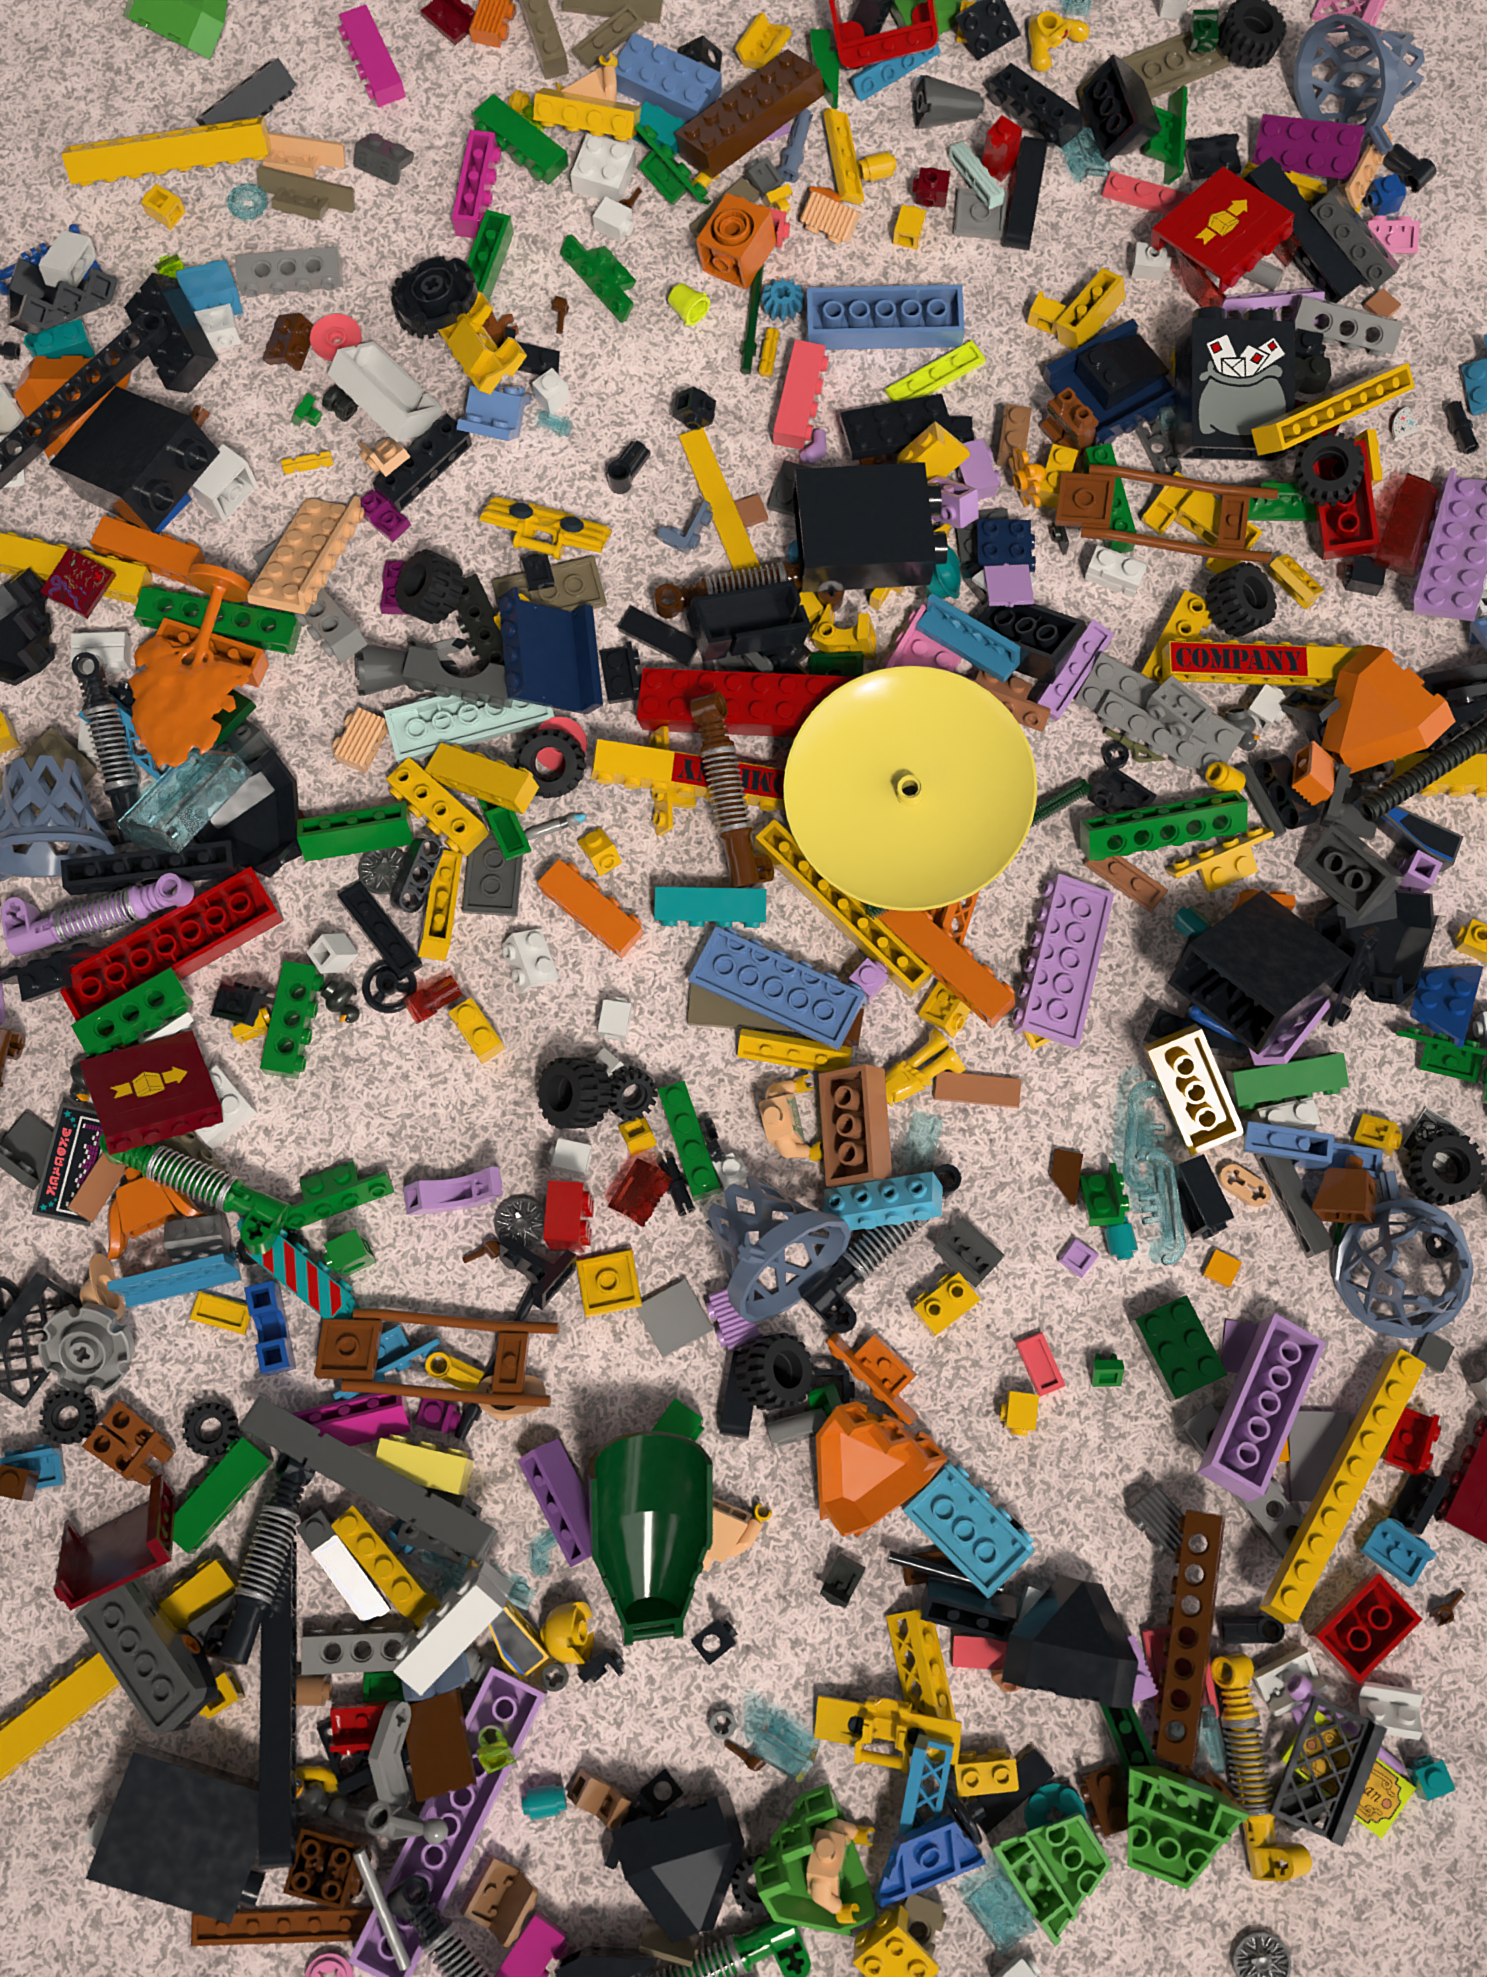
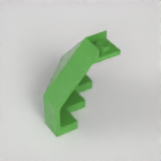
(184, 22)
(783, 1869)

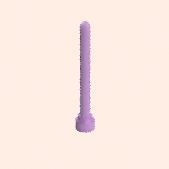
(1301, 1690)

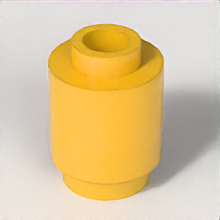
(877, 166)
(1225, 777)

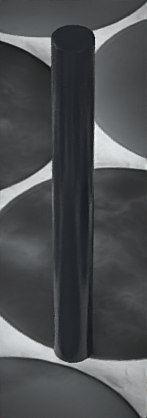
(930, 1568)

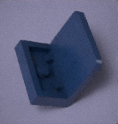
(1005, 542)

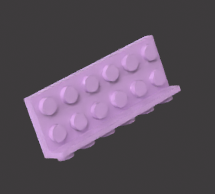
(1457, 552)
(1063, 960)

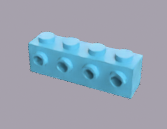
(886, 1201)

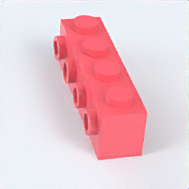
(799, 395)

